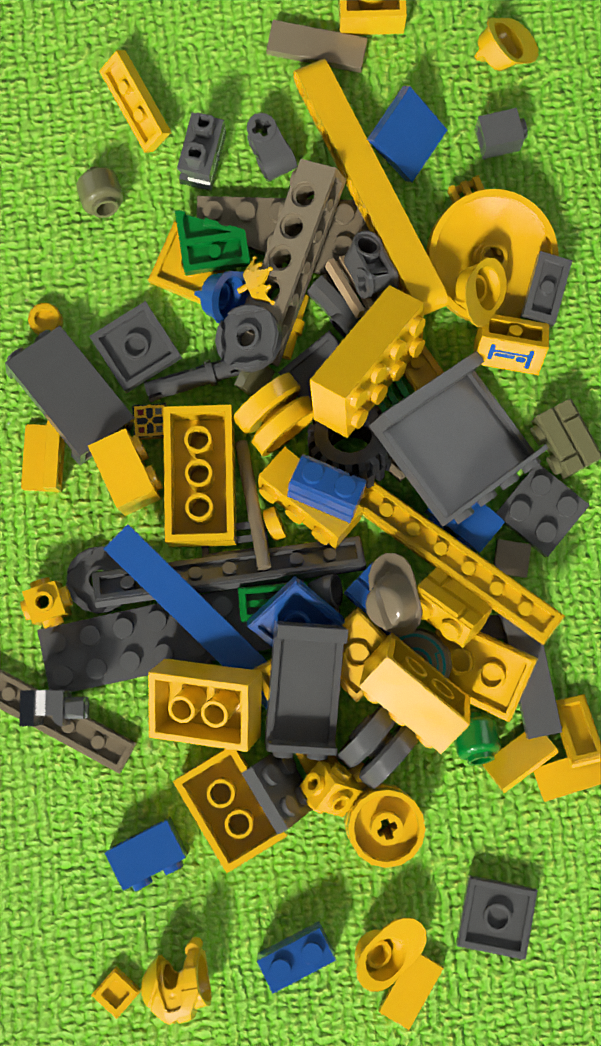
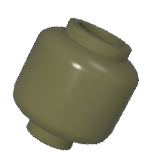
(99, 192)

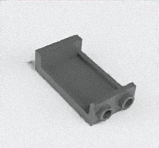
(68, 391)
(304, 689)

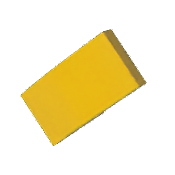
(560, 780)

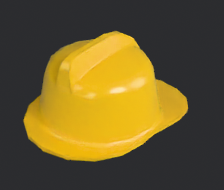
(506, 44)
(481, 290)
(388, 952)

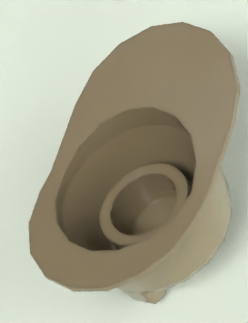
(393, 595)

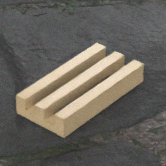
(349, 290)

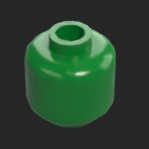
(478, 741)

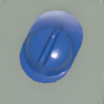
(221, 295)

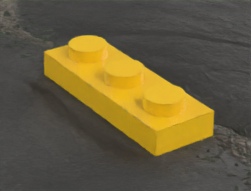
(135, 101)

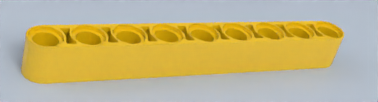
(369, 183)

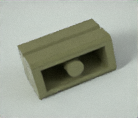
(567, 438)

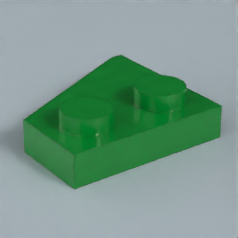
(209, 245)

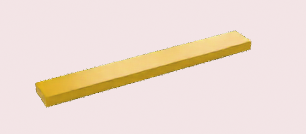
(460, 563)

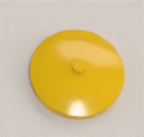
(491, 226)

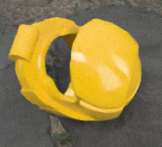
(175, 994)

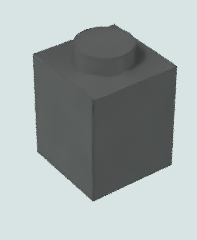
(500, 133)

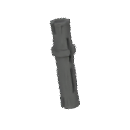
(189, 379)

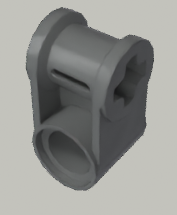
(271, 151)
(370, 265)

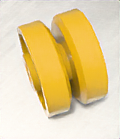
(275, 414)
(397, 841)

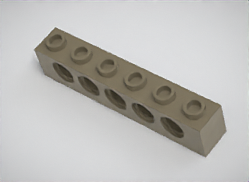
(304, 249)

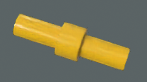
(296, 330)

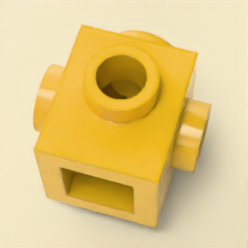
(58, 606)
(330, 788)

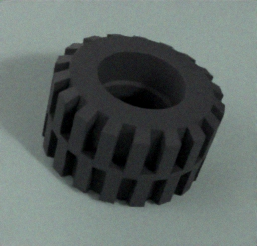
(366, 464)

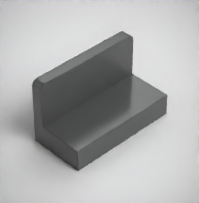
(546, 288)

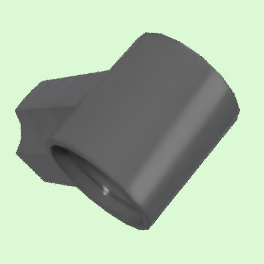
(331, 301)

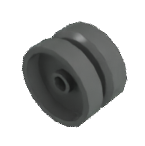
(382, 747)

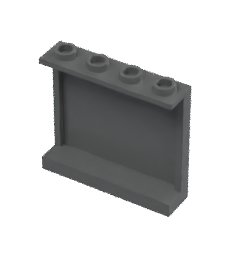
(455, 442)

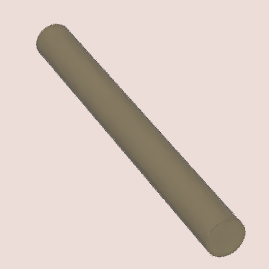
(252, 505)

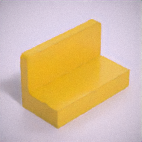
(42, 459)

